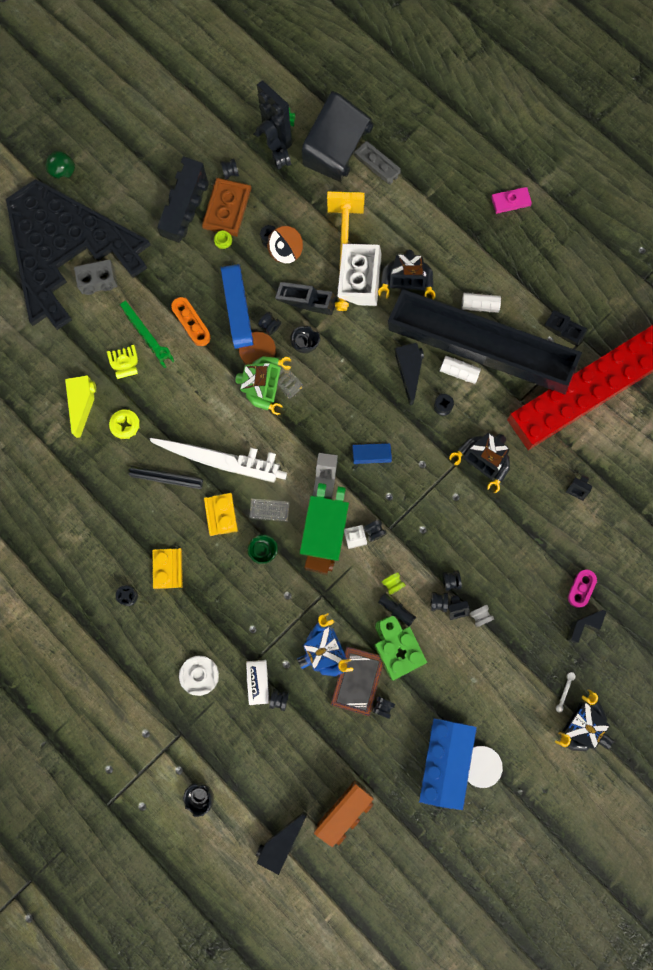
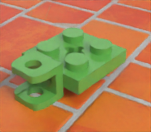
(392, 640)

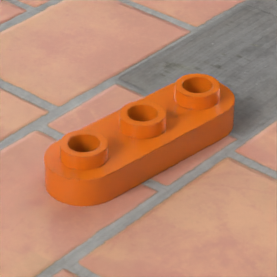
(188, 315)

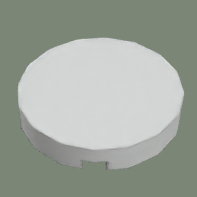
(199, 675)
(484, 767)

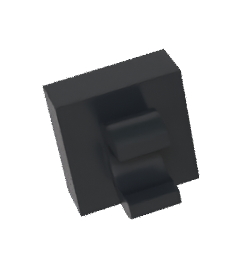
(579, 487)
(457, 609)

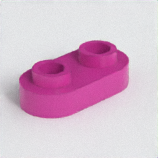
(582, 589)

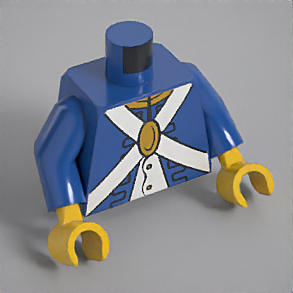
(324, 650)

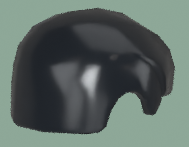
(304, 339)
(198, 799)

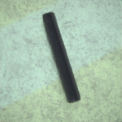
(165, 477)

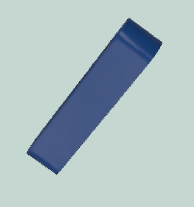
(237, 306)

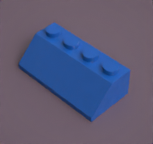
(448, 764)

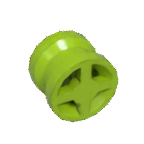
(393, 583)

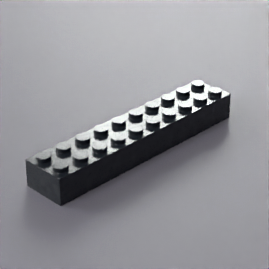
(484, 341)

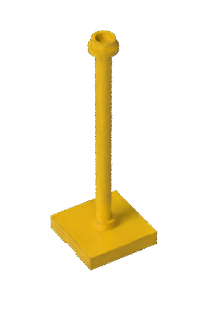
(344, 203)

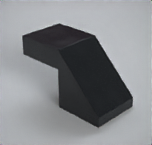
(592, 621)

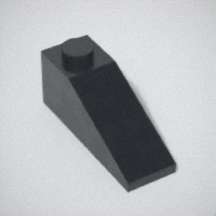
(409, 363)
(277, 848)

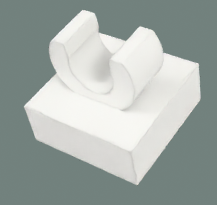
(355, 537)

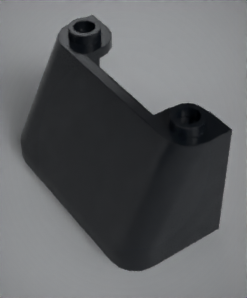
(335, 137)

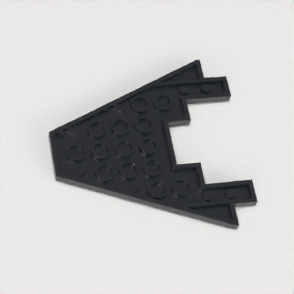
(53, 230)

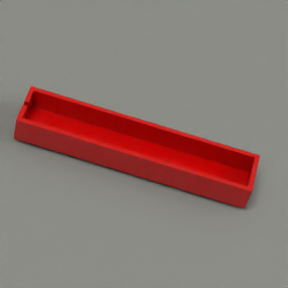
(586, 390)

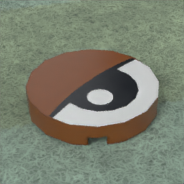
(285, 244)

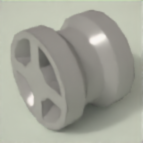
(481, 616)

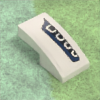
(257, 682)

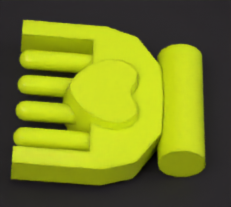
(124, 365)

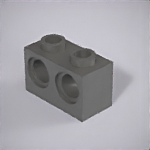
(95, 272)

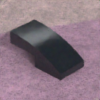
(565, 329)

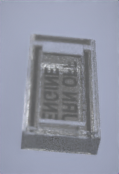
(269, 510)

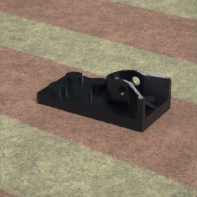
(274, 118)

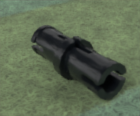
(397, 609)

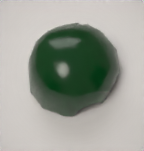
(59, 165)
(262, 549)

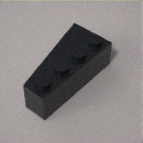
(183, 200)

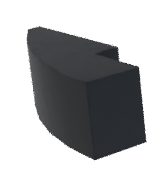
(306, 298)

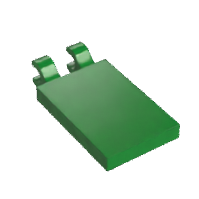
(146, 335)
(325, 525)

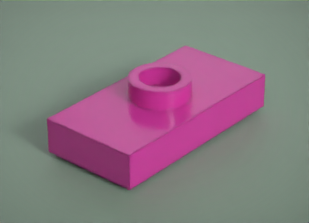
(511, 200)

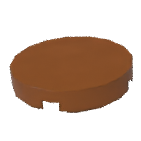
(262, 347)

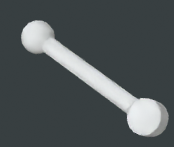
(570, 676)

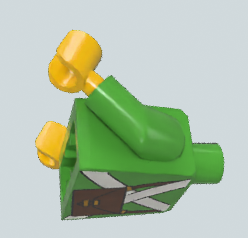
(261, 381)

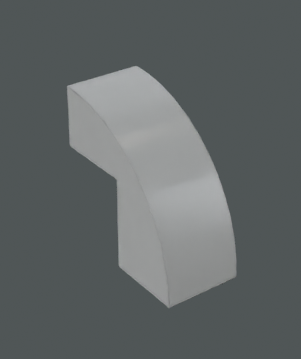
(326, 473)

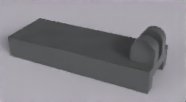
(377, 162)

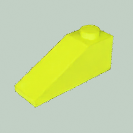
(80, 400)

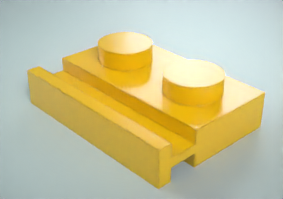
(220, 514)
(167, 568)

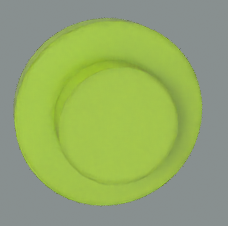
(223, 239)

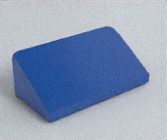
(372, 453)

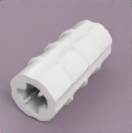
(481, 302)
(460, 369)

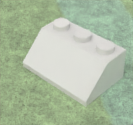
(360, 274)

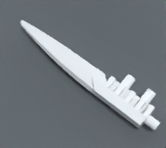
(241, 465)

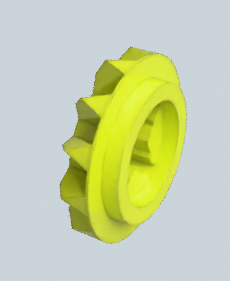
(120, 417)

